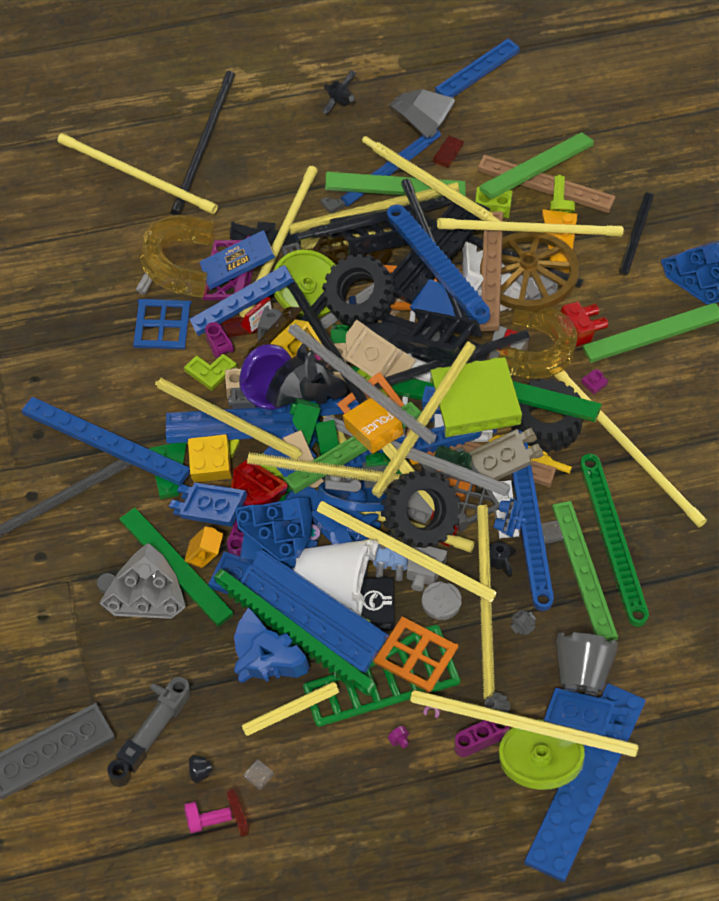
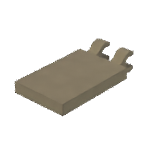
(506, 454)

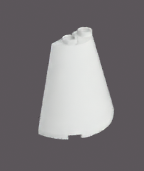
(471, 272)
(339, 569)

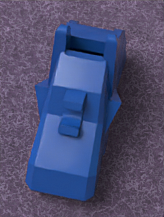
(338, 533)
(265, 652)

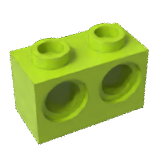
(499, 203)

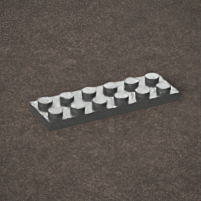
(52, 749)

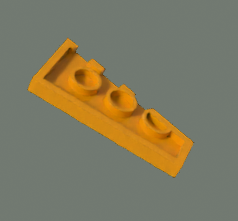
(557, 217)

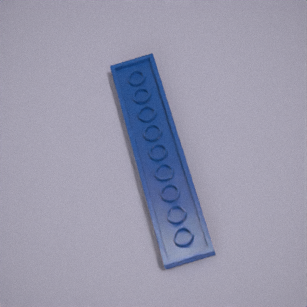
(579, 799)

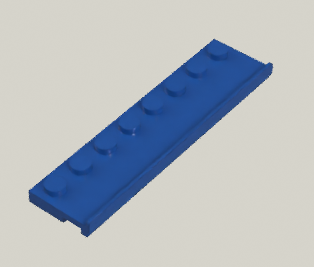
(196, 424)
(314, 610)

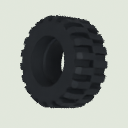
(344, 275)
(551, 435)
(444, 509)

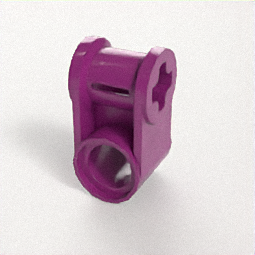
(219, 342)

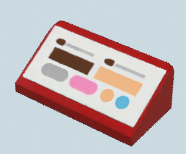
(253, 317)

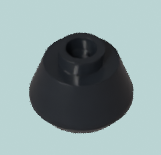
(199, 768)

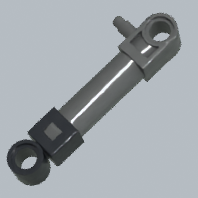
(134, 750)

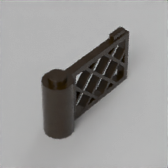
(382, 255)

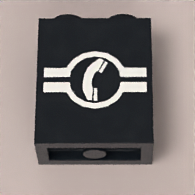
(378, 602)

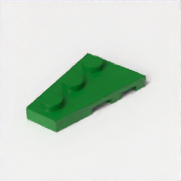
(175, 452)

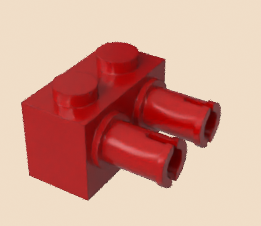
(580, 319)

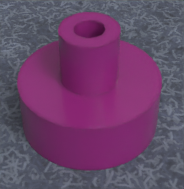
(399, 736)

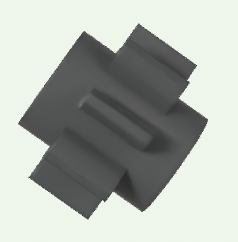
(523, 622)
(498, 702)

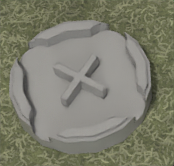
(441, 600)

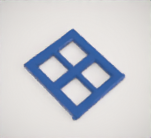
(142, 322)

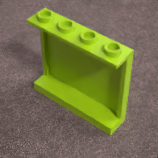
(478, 398)

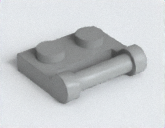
(340, 483)

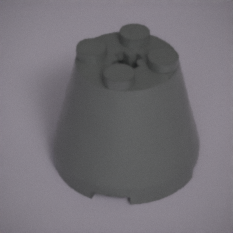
(584, 661)

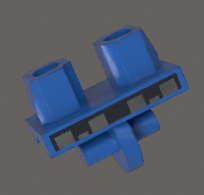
(513, 519)

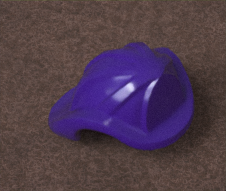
(258, 371)

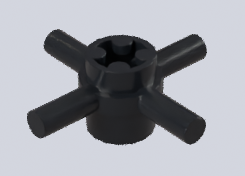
(339, 93)

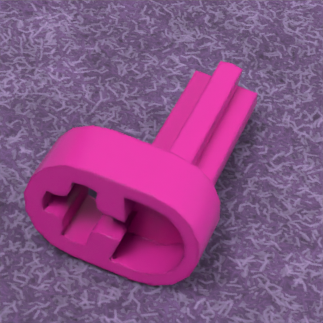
(197, 821)

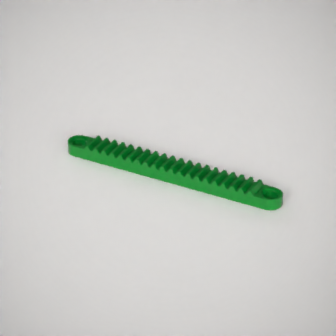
(614, 540)
(298, 635)

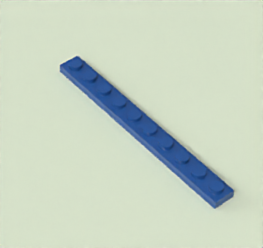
(106, 441)

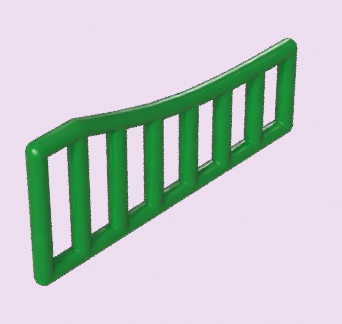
(379, 703)

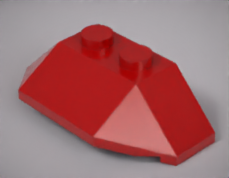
(258, 483)

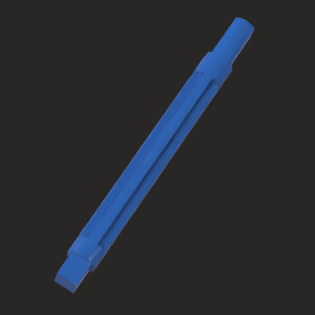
(388, 168)

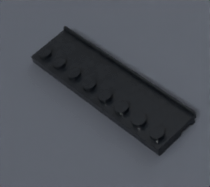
(413, 273)

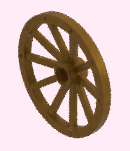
(530, 264)

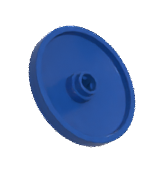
(354, 501)

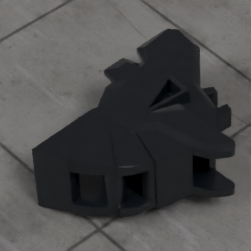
(305, 379)

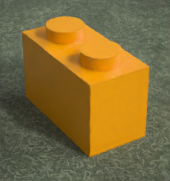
(203, 547)

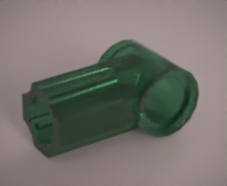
(454, 456)

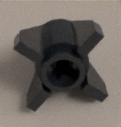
(500, 557)

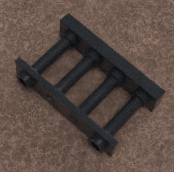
(372, 242)
(438, 349)

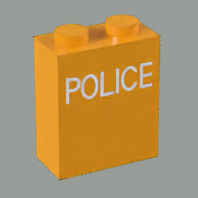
(372, 425)

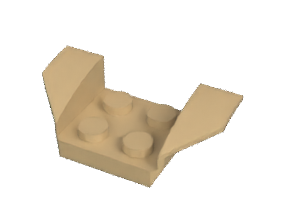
(374, 353)

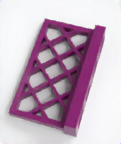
(241, 281)

